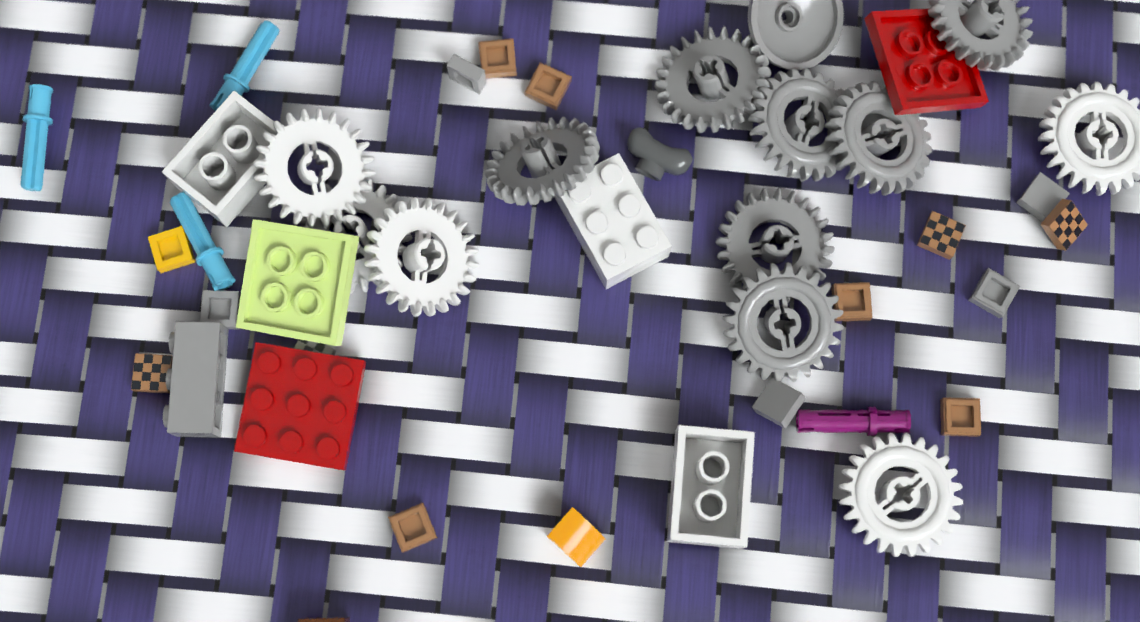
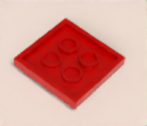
(918, 67)
(300, 406)

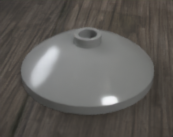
(804, 38)

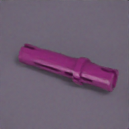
(862, 421)

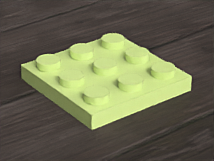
(297, 282)

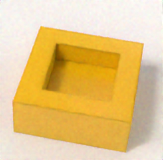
(171, 249)

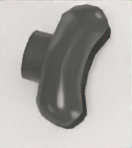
(656, 157)

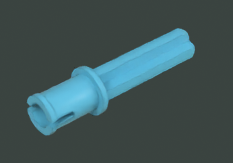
(247, 63)
(36, 136)
(207, 253)

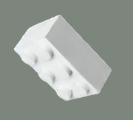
(219, 159)
(614, 222)
(711, 487)

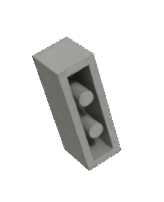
(196, 379)

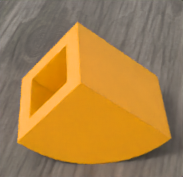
(576, 537)

